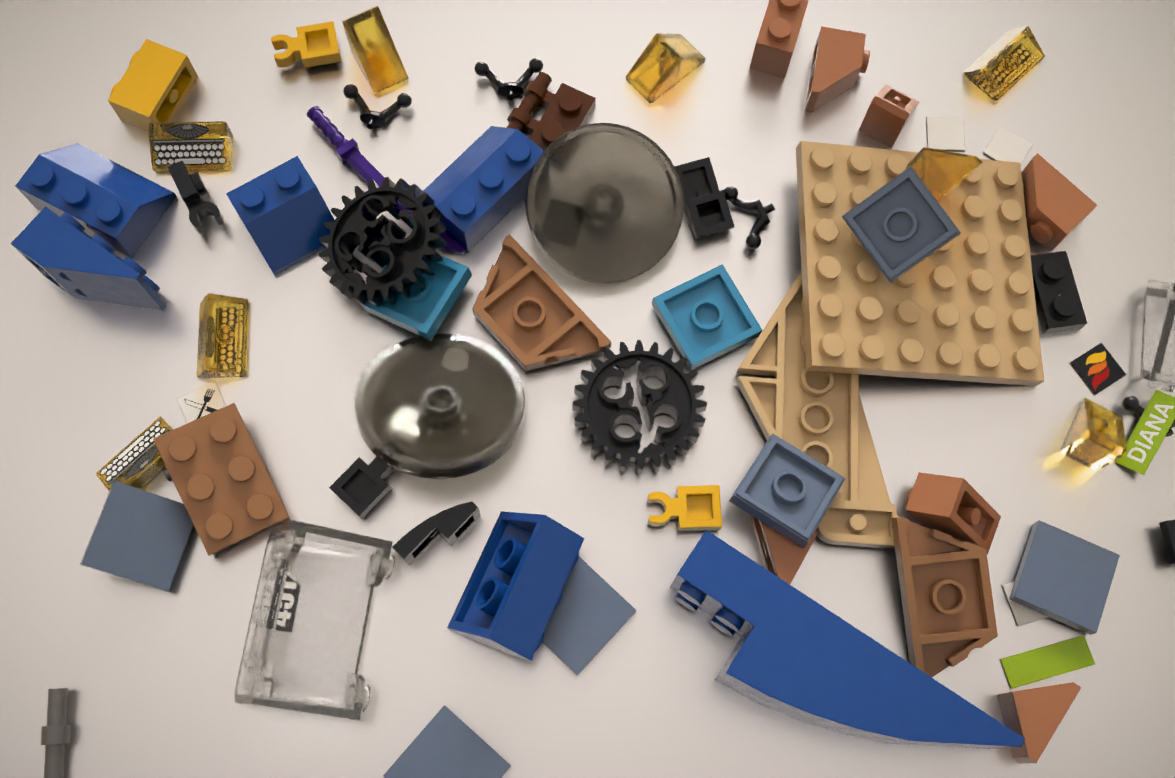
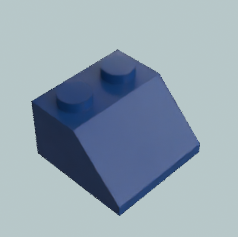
(283, 214)

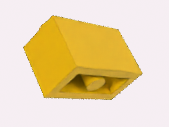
(152, 86)

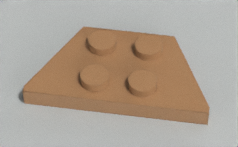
(533, 313)
(942, 596)

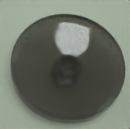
(604, 203)
(440, 406)

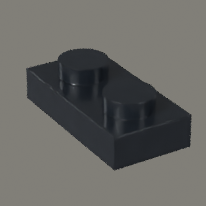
(1056, 293)

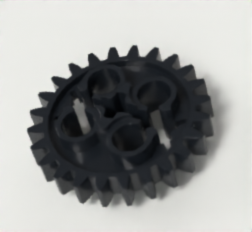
(382, 242)
(604, 414)

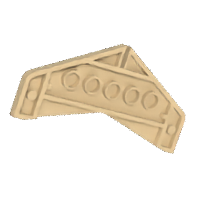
(822, 419)

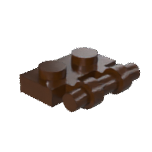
(563, 112)

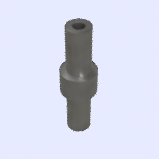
(56, 733)

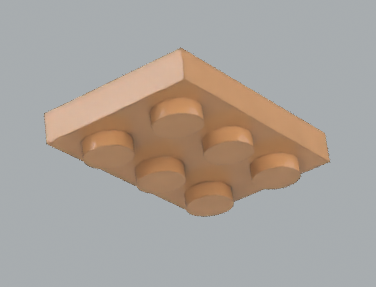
(221, 479)

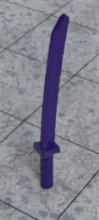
(349, 153)

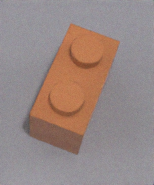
(778, 36)

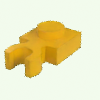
(314, 45)
(694, 507)

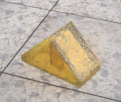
(374, 49)
(663, 65)
(942, 169)
(1095, 436)

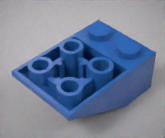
(84, 264)

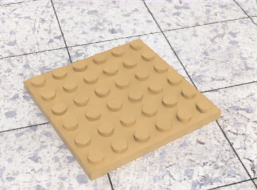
(948, 318)

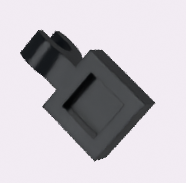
(191, 190)
(363, 485)

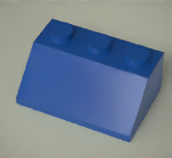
(484, 184)
(97, 194)
(517, 583)

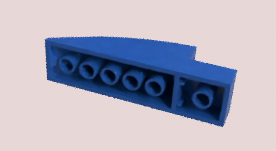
(820, 666)

